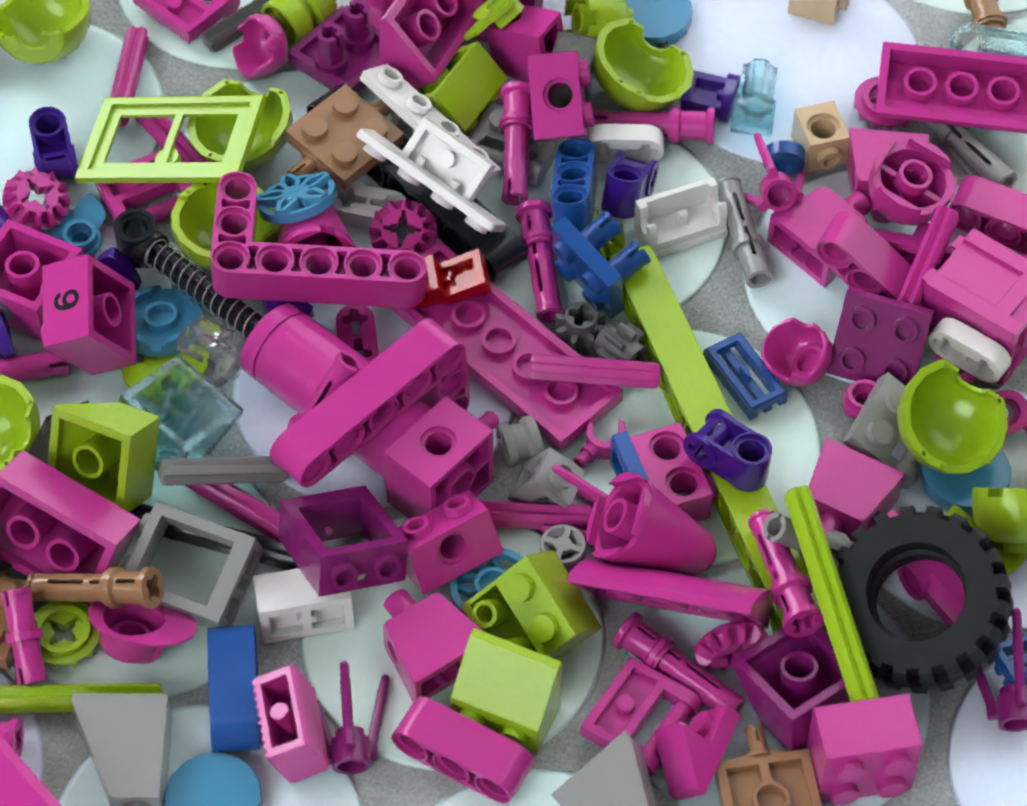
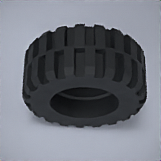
(979, 626)

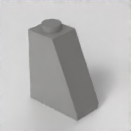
(127, 744)
(610, 778)

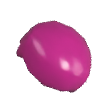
(262, 47)
(797, 352)

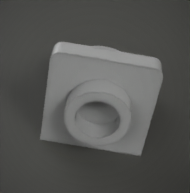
(539, 481)

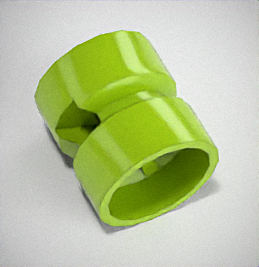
(299, 16)

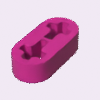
(367, 339)

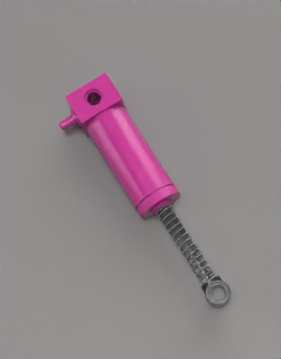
(419, 454)

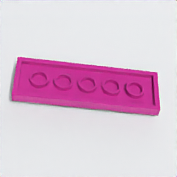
(498, 354)

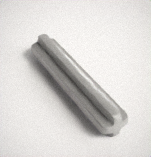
(219, 470)

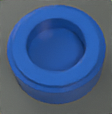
(787, 156)

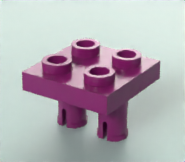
(339, 48)
(879, 338)

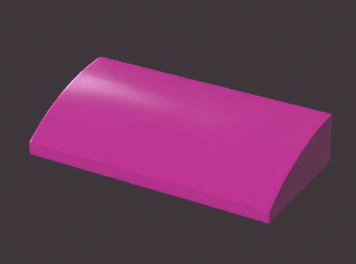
(952, 87)
(672, 591)

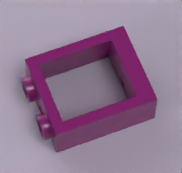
(335, 515)

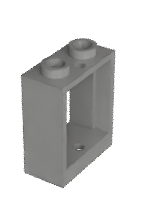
(234, 577)

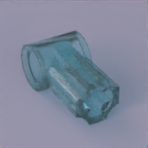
(992, 39)
(755, 104)

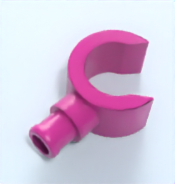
(595, 448)

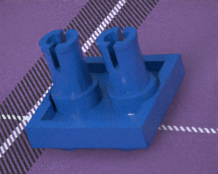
(580, 261)

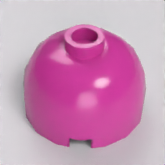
(911, 181)

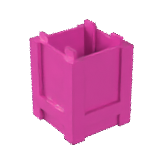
(984, 289)

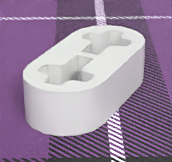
(636, 140)
(366, 201)
(969, 350)

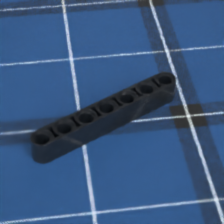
(501, 249)

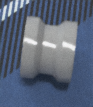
(519, 440)
(564, 540)

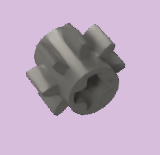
(580, 326)
(621, 342)

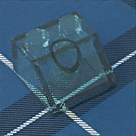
(190, 410)

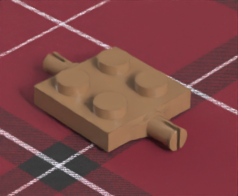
(329, 137)
(767, 776)

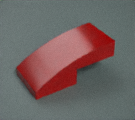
(455, 278)

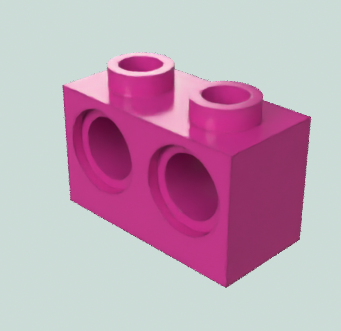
(677, 474)

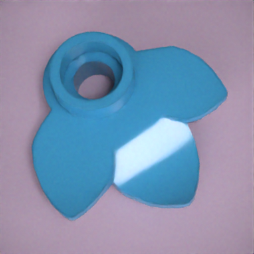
(82, 225)

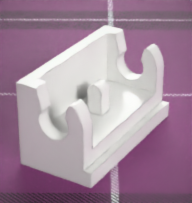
(681, 217)
(293, 610)

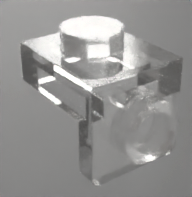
(213, 345)

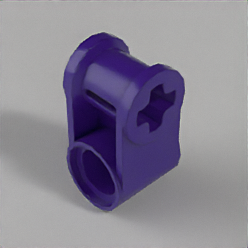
(52, 143)
(625, 182)
(731, 451)

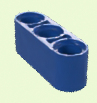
(574, 183)
(231, 699)

